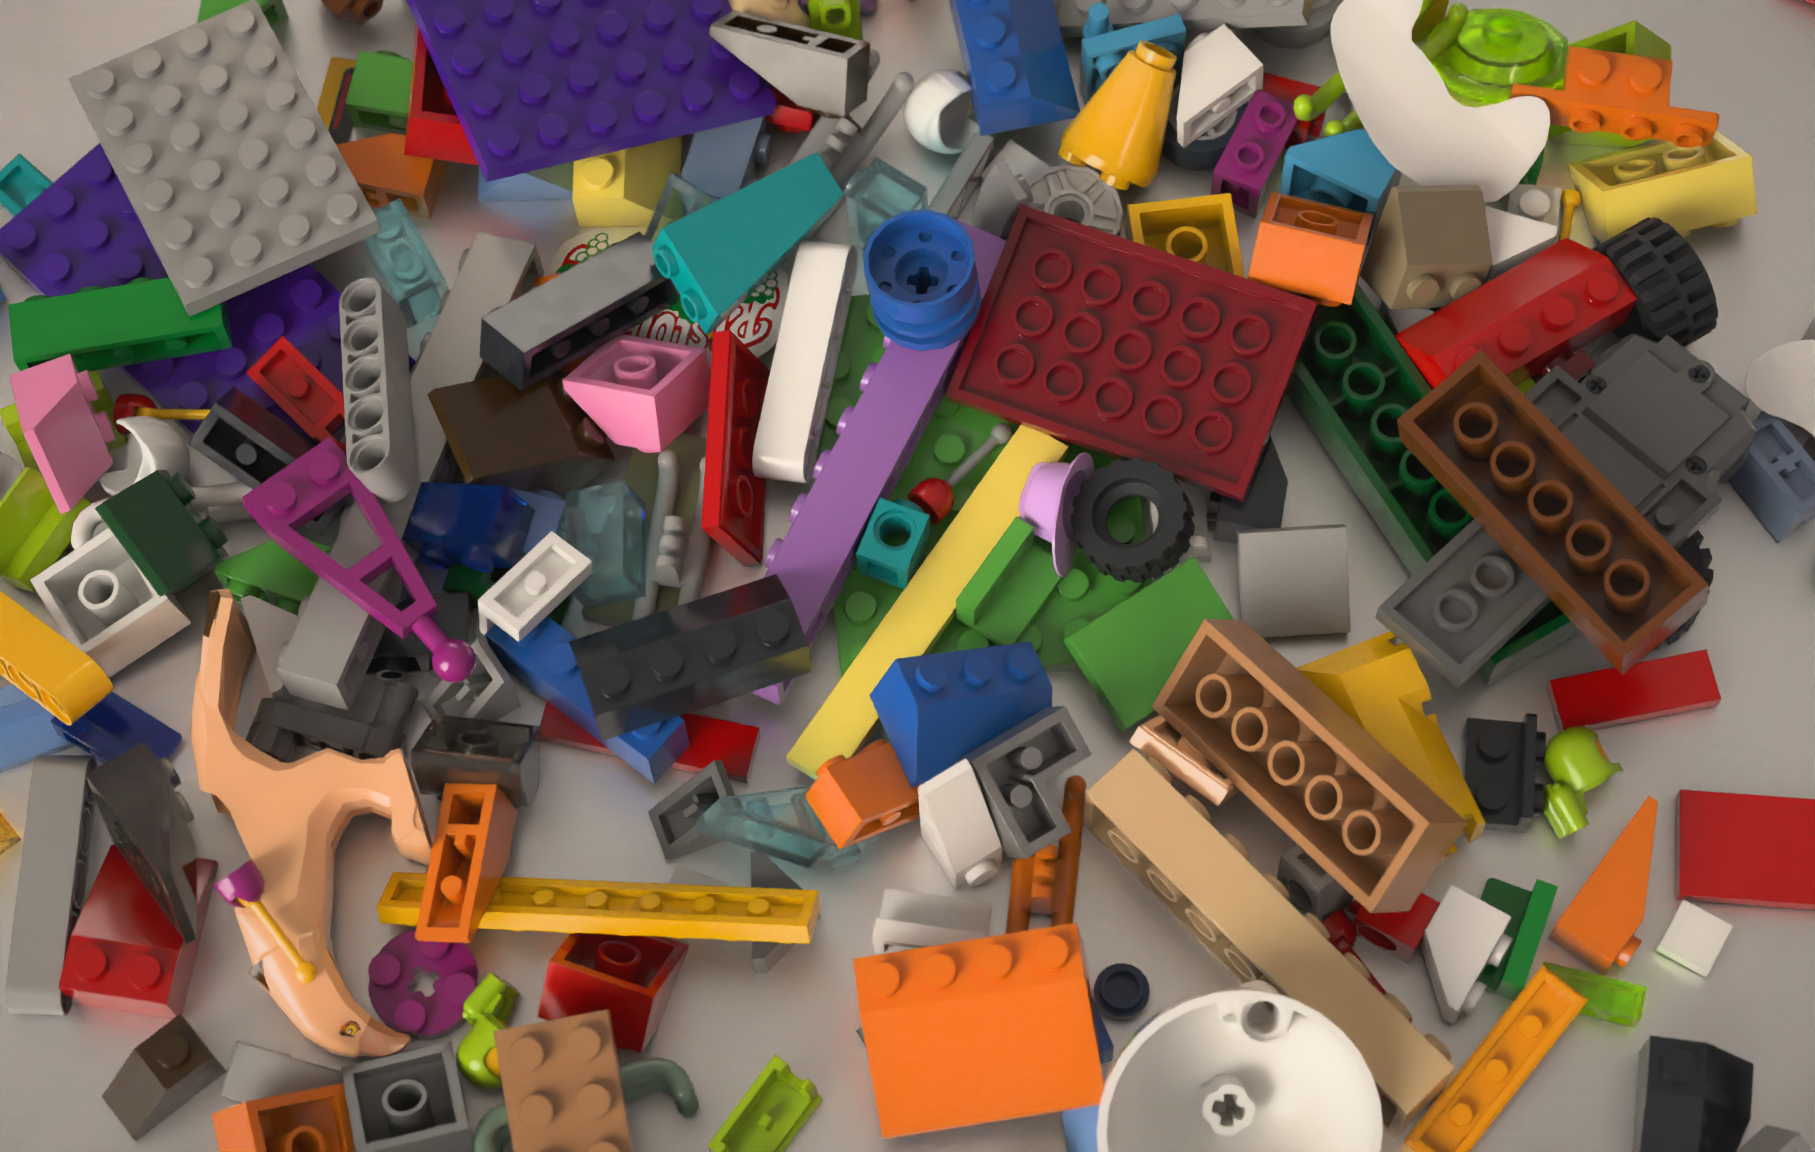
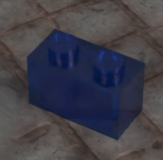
(468, 525)

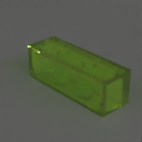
(1607, 997)

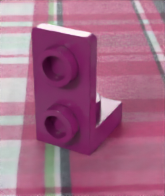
(1254, 152)

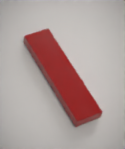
(708, 739)

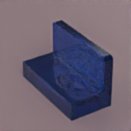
(117, 727)

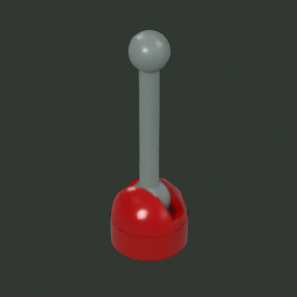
(936, 494)

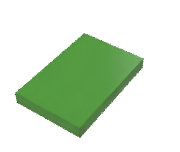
(1140, 641)

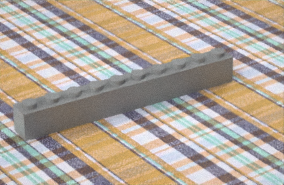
(334, 634)

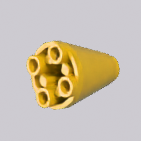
(1125, 119)

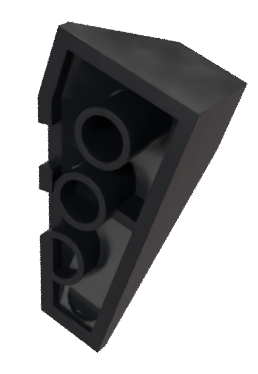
(1690, 1097)

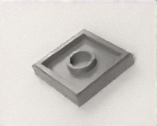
(1294, 580)

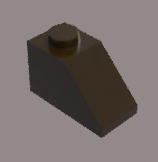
(161, 1077)

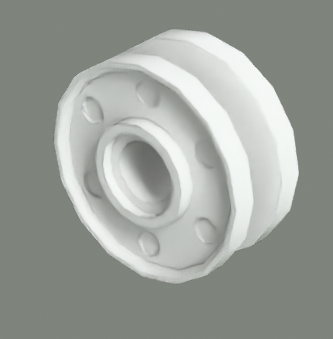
(1078, 194)

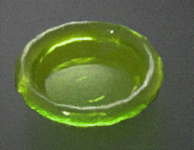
(1502, 50)

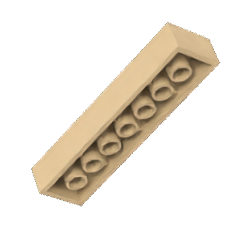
(1257, 930)

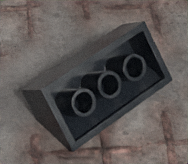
(691, 656)

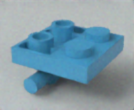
(1106, 48)

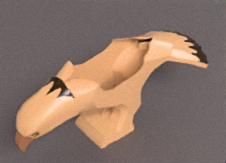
(290, 829)

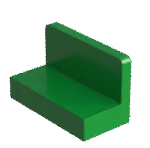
(1528, 918)

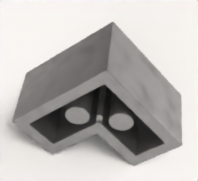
(1014, 776)

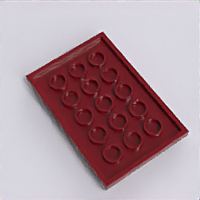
(1132, 351)

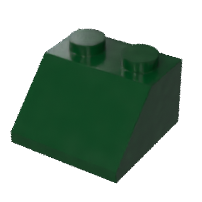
(164, 531)

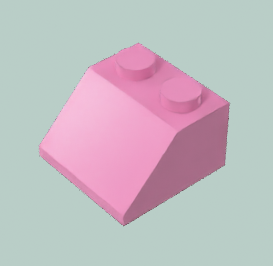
(642, 390)
(63, 427)

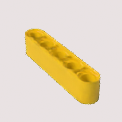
(48, 665)

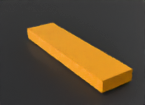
(1498, 1066)

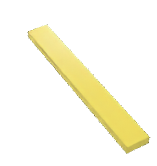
(926, 602)

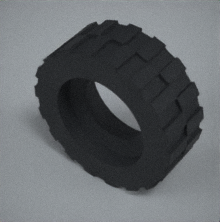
(1126, 480)

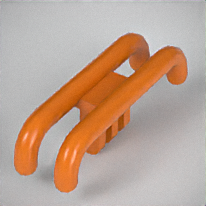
(1047, 882)

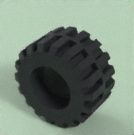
(1667, 280)

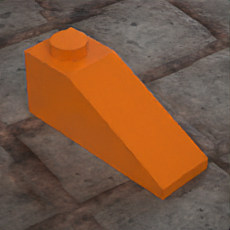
(388, 174)
(465, 861)
(1612, 902)

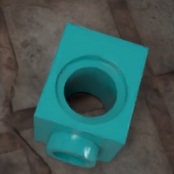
(890, 563)

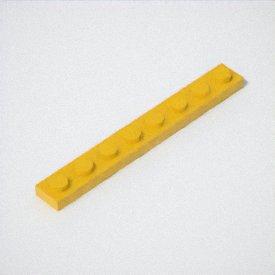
(627, 908)

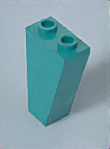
(741, 239)

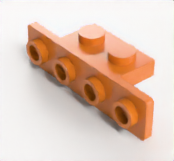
(1621, 97)

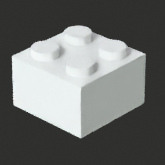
(107, 604)

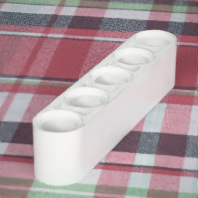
(804, 361)

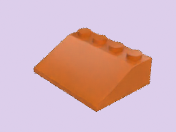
(980, 1030)

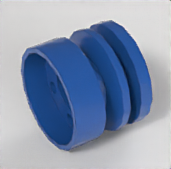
(920, 255)

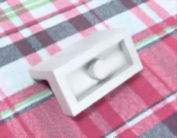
(533, 587)
(925, 920)

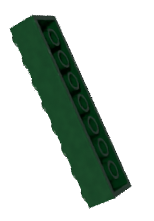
(1351, 393)

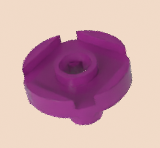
(413, 1013)

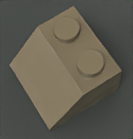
(1429, 246)

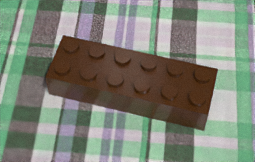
(1552, 512)

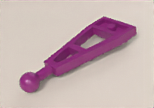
(313, 486)

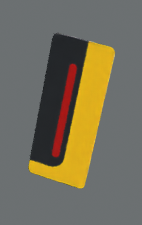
(333, 99)

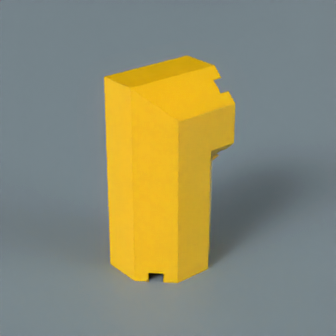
(1385, 695)

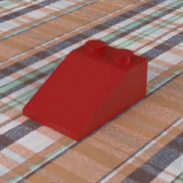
(127, 950)

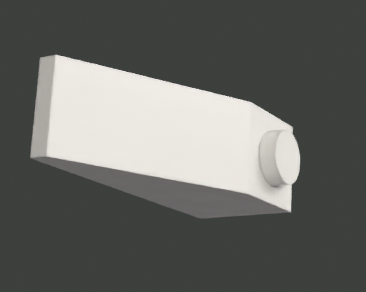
(959, 826)

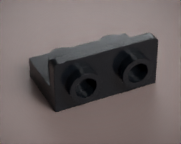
(1501, 771)

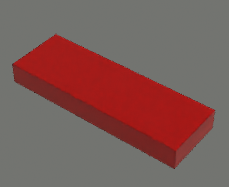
(1642, 693)

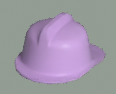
(1048, 505)

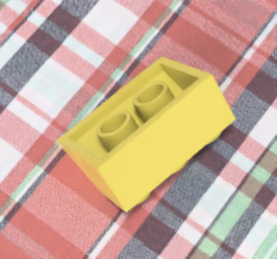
(1669, 183)
(624, 184)

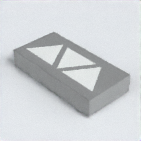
(964, 176)

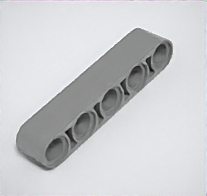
(377, 391)
(50, 882)

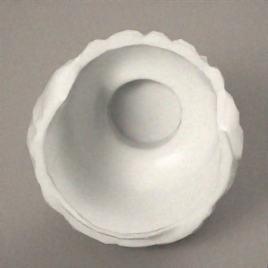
(940, 111)
(149, 448)

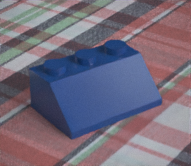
(1014, 63)
(957, 702)

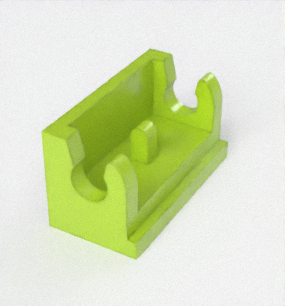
(769, 1112)

